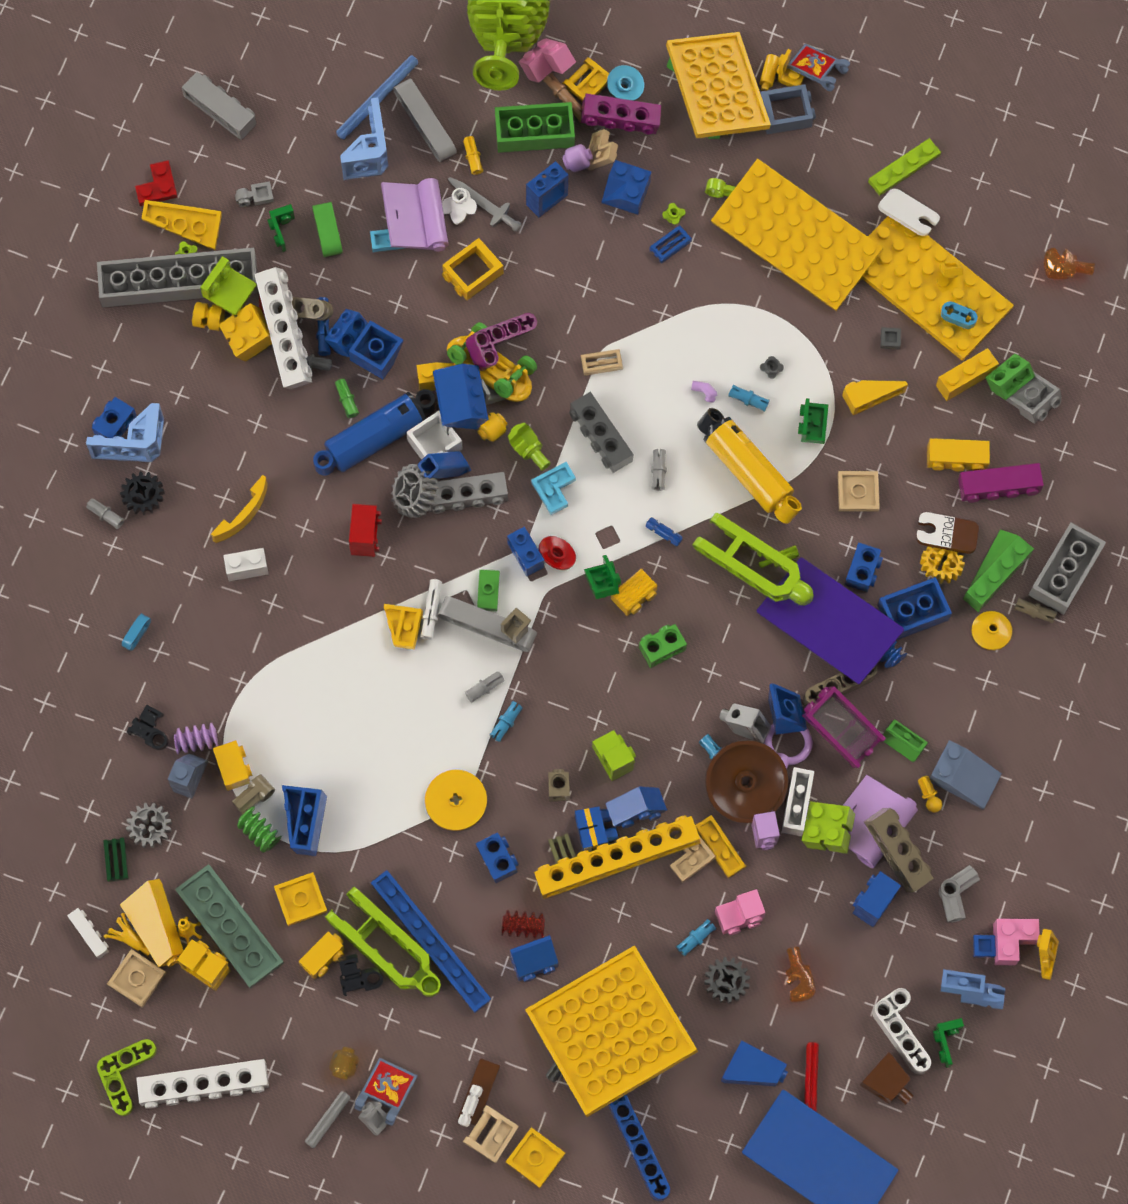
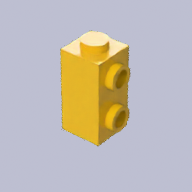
(322, 954)

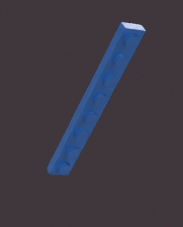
(431, 941)

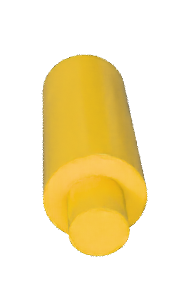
(769, 72)

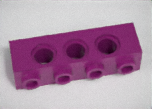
(628, 108)

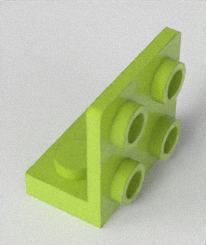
(227, 287)

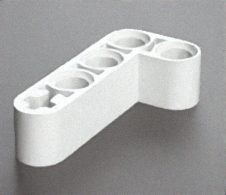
(905, 1035)

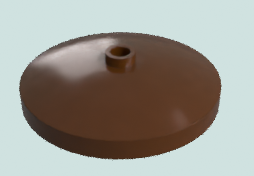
(765, 786)

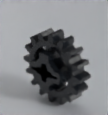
(151, 488)

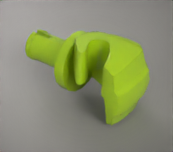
(527, 445)

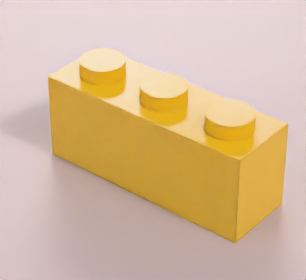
(966, 374)
(958, 454)

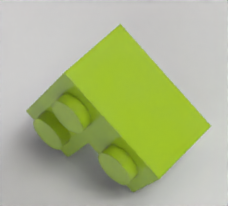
(614, 755)

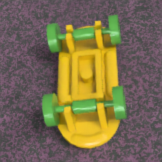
(504, 377)

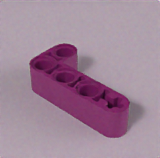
(502, 334)

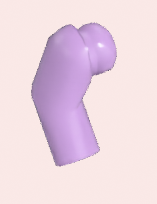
(706, 388)

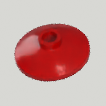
(557, 553)

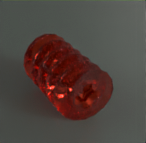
(523, 924)

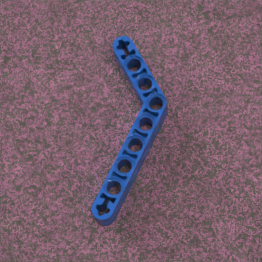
(640, 1140)

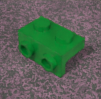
(814, 422)
(603, 579)

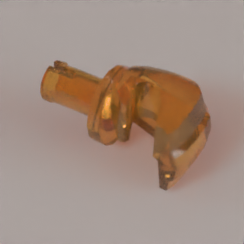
(1065, 266)
(801, 972)

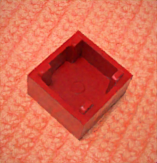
(364, 530)

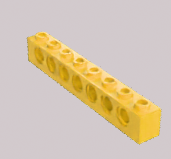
(628, 860)

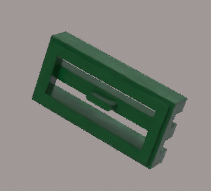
(114, 842)

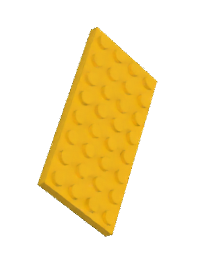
(797, 234)
(912, 281)

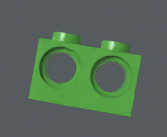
(1010, 376)
(665, 649)

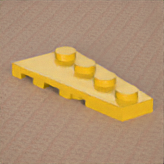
(188, 222)

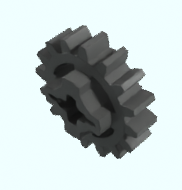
(734, 975)

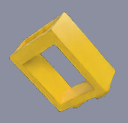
(495, 266)

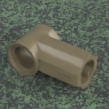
(258, 790)

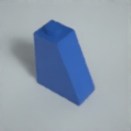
(754, 1067)

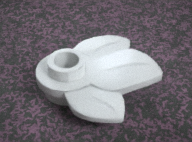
(458, 208)

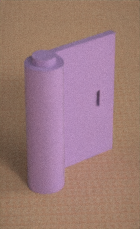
(415, 215)
(868, 799)

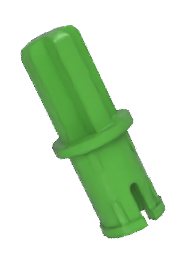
(346, 398)

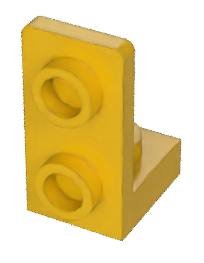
(787, 76)

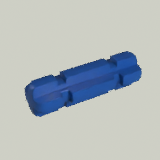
(664, 531)

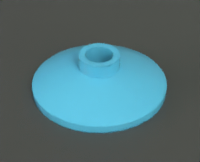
(628, 76)

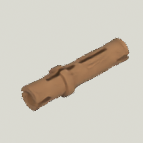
(560, 91)

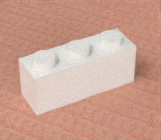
(797, 801)

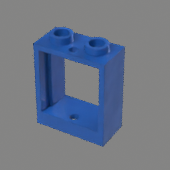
(548, 191)

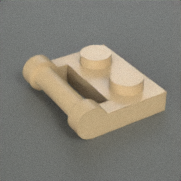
(497, 1137)

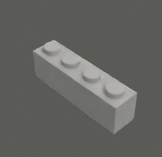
(219, 105)

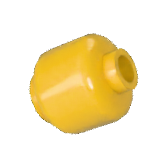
(493, 428)

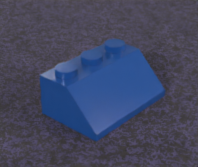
(460, 396)

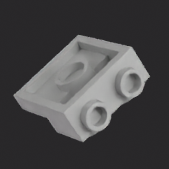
(1036, 399)

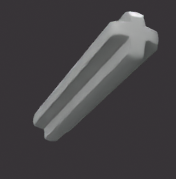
(327, 1119)

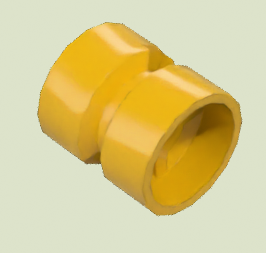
(207, 316)

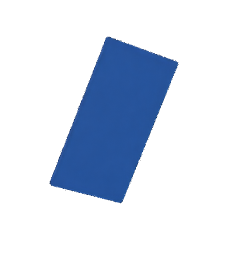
(817, 1156)

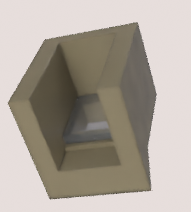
(515, 625)

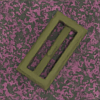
(559, 840)

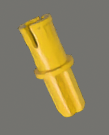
(473, 155)

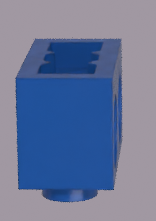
(346, 332)
(525, 551)
(860, 566)
(493, 859)

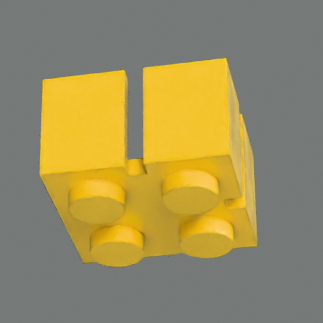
(247, 332)
(203, 964)

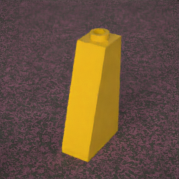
(154, 922)

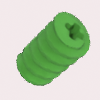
(257, 831)

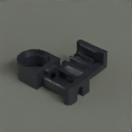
(146, 725)
(353, 979)

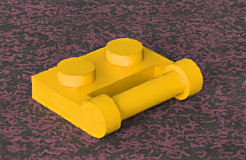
(592, 84)

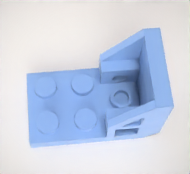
(362, 160)
(142, 441)

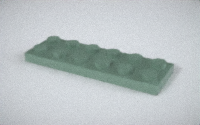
(229, 926)

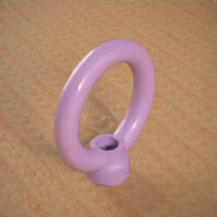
(795, 759)

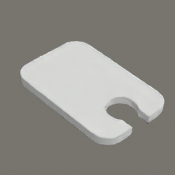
(908, 211)

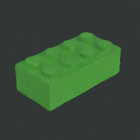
(534, 127)

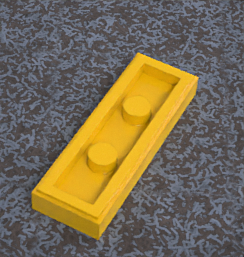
(720, 846)

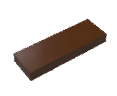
(484, 1077)

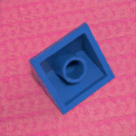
(786, 710)

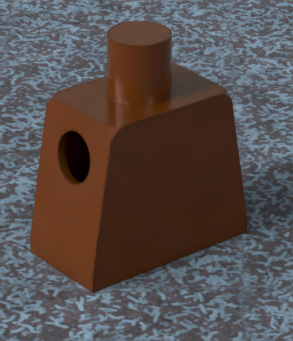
(888, 1081)

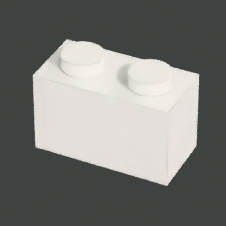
(246, 564)

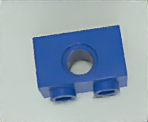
(114, 409)

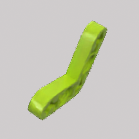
(115, 1074)

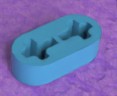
(959, 315)
(136, 632)

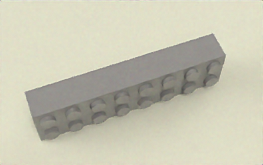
(166, 276)

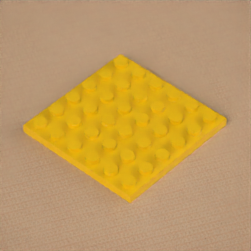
(611, 1031)

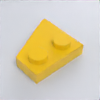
(1047, 950)

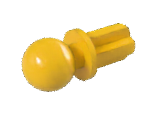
(933, 803)

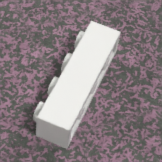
(87, 932)

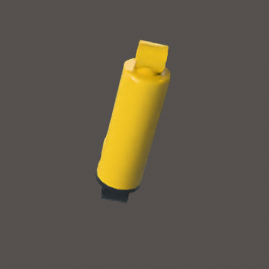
(749, 465)

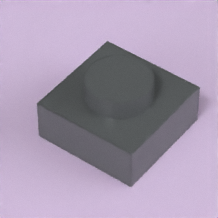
(890, 338)

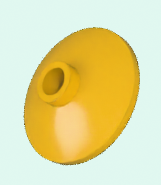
(991, 639)

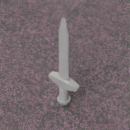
(499, 214)

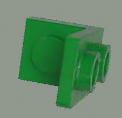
(280, 216)
(951, 1028)

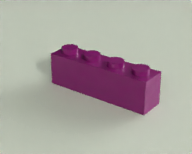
(1000, 482)

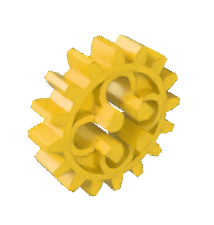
(946, 573)

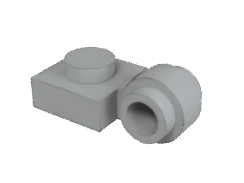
(260, 193)

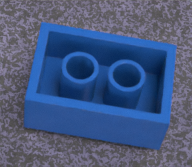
(916, 607)

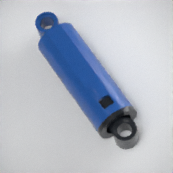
(374, 432)

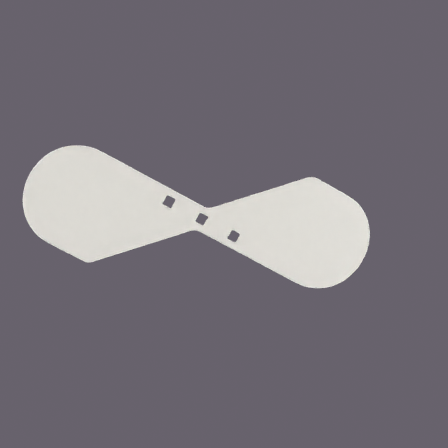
(388, 719)

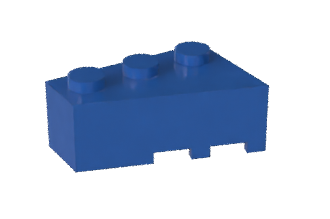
(305, 817)

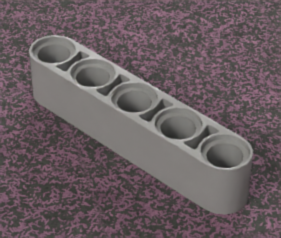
(425, 120)
(481, 622)

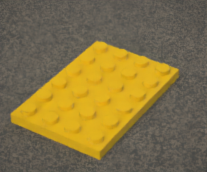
(718, 85)

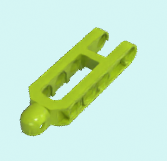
(793, 587)
(423, 979)

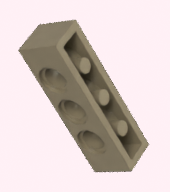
(878, 826)

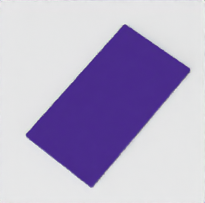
(835, 624)

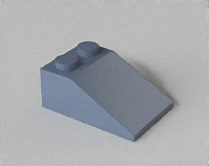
(965, 775)

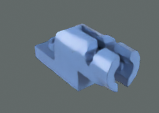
(973, 989)

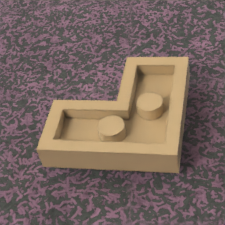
(601, 149)
(693, 861)

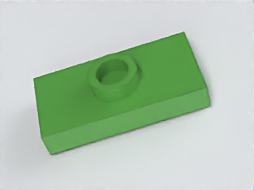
(488, 590)

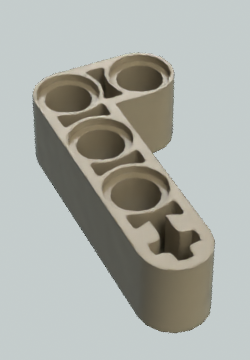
(839, 682)

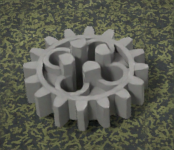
(155, 835)

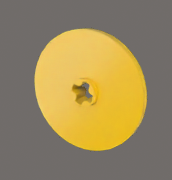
(465, 787)

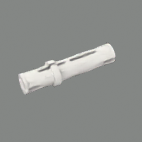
(427, 631)

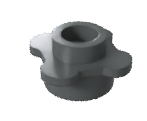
(771, 361)

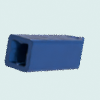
(444, 465)

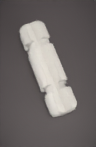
(470, 1105)

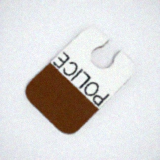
(949, 533)

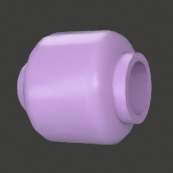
(577, 158)

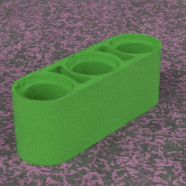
(327, 229)

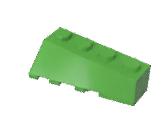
(1000, 564)

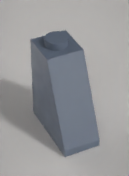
(187, 774)

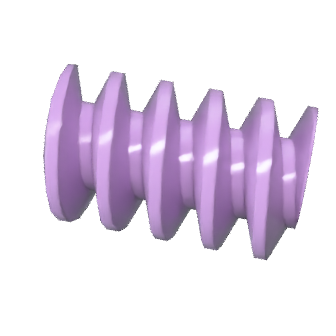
(195, 738)

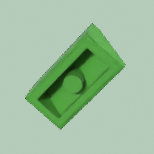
(904, 740)

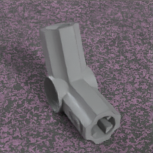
(952, 902)

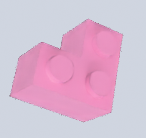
(545, 58)
(743, 912)
(1011, 934)

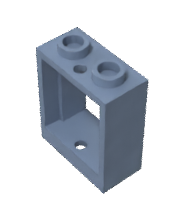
(788, 123)

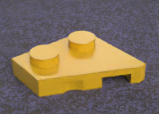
(404, 625)

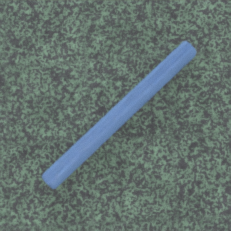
(362, 112)

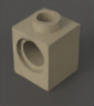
(563, 793)

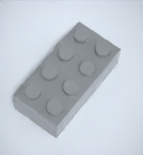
(1067, 568)

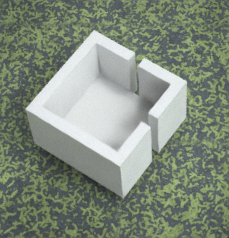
(433, 437)

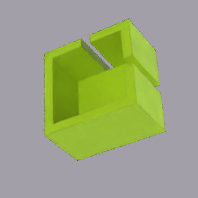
(825, 824)

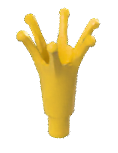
(187, 929)
(128, 935)

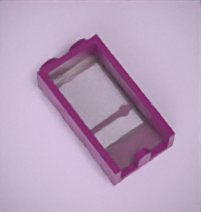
(842, 725)

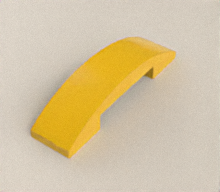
(226, 530)

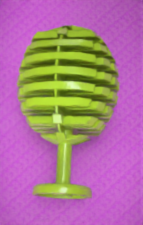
(504, 28)

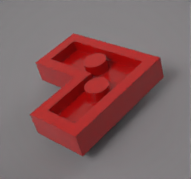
(162, 187)

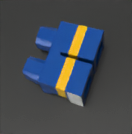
(592, 829)

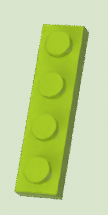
(904, 167)

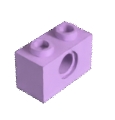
(765, 830)

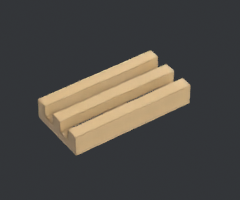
(608, 368)

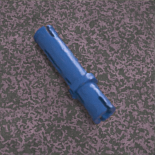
(323, 330)

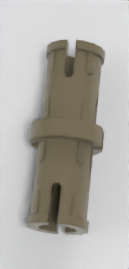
(1035, 610)

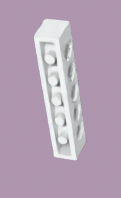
(275, 321)
(148, 1084)

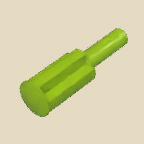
(791, 553)

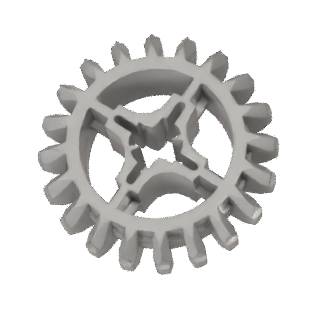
(413, 492)

